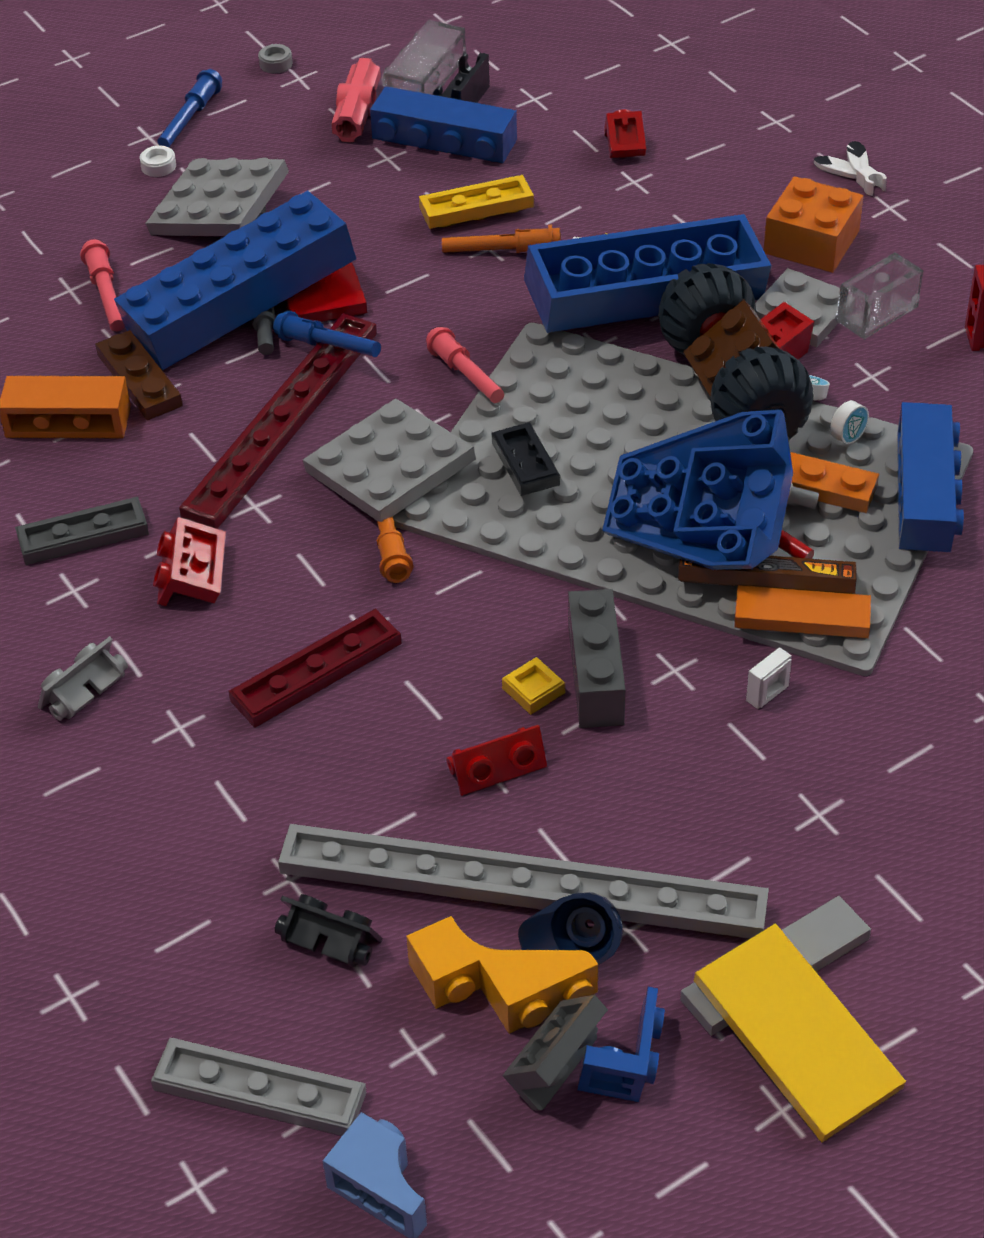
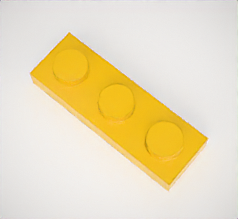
(476, 201)

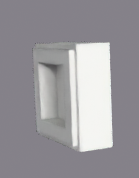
(768, 678)

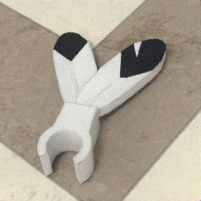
(855, 168)

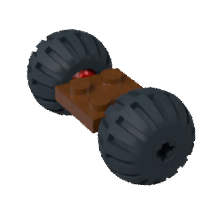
(716, 327)

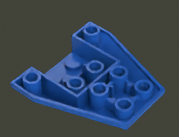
(708, 492)

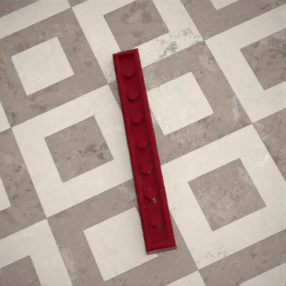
(273, 427)

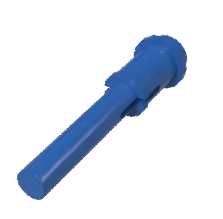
(208, 84)
(290, 327)

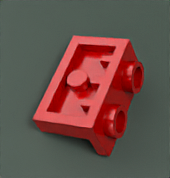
(190, 561)

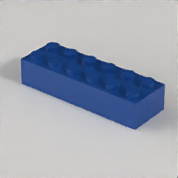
(628, 271)
(236, 278)

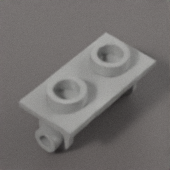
(67, 689)

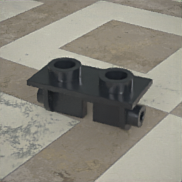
(345, 934)

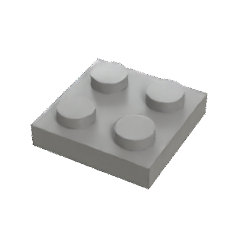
(807, 295)

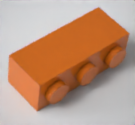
(64, 406)

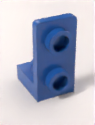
(622, 1074)

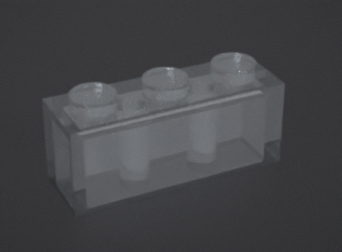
(427, 58)

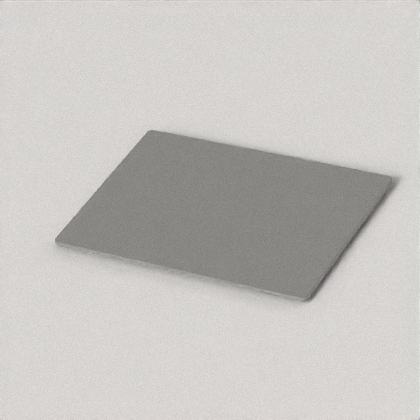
(606, 401)

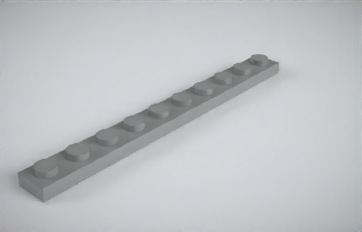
(521, 880)

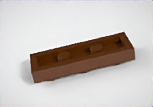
(145, 380)

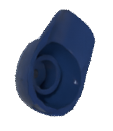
(566, 928)

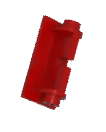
(498, 760)

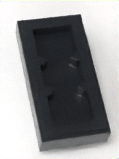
(525, 459)

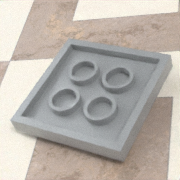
(217, 196)
(389, 460)

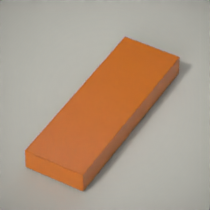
(803, 611)

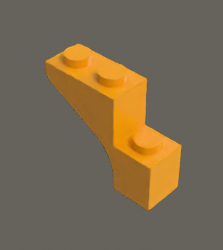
(517, 983)

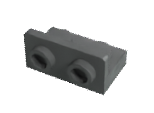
(555, 1050)

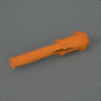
(517, 241)
(395, 563)

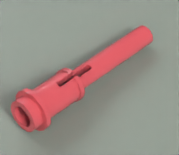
(96, 256)
(442, 343)

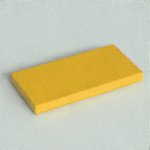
(799, 1032)

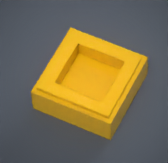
(533, 685)

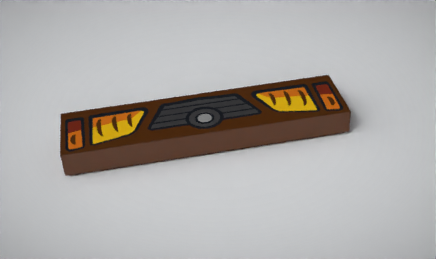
(779, 573)

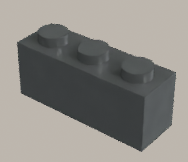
(596, 658)

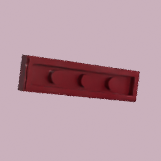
(314, 667)

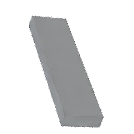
(817, 936)
(258, 1086)

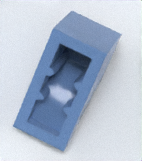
(368, 1172)

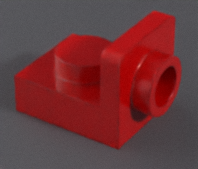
(625, 133)

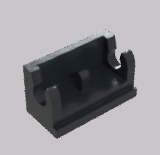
(470, 82)

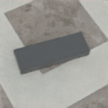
(82, 530)

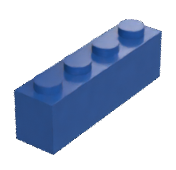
(444, 124)
(927, 477)

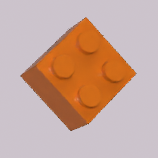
(813, 224)

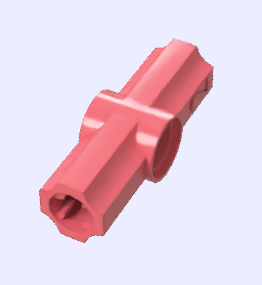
(355, 100)

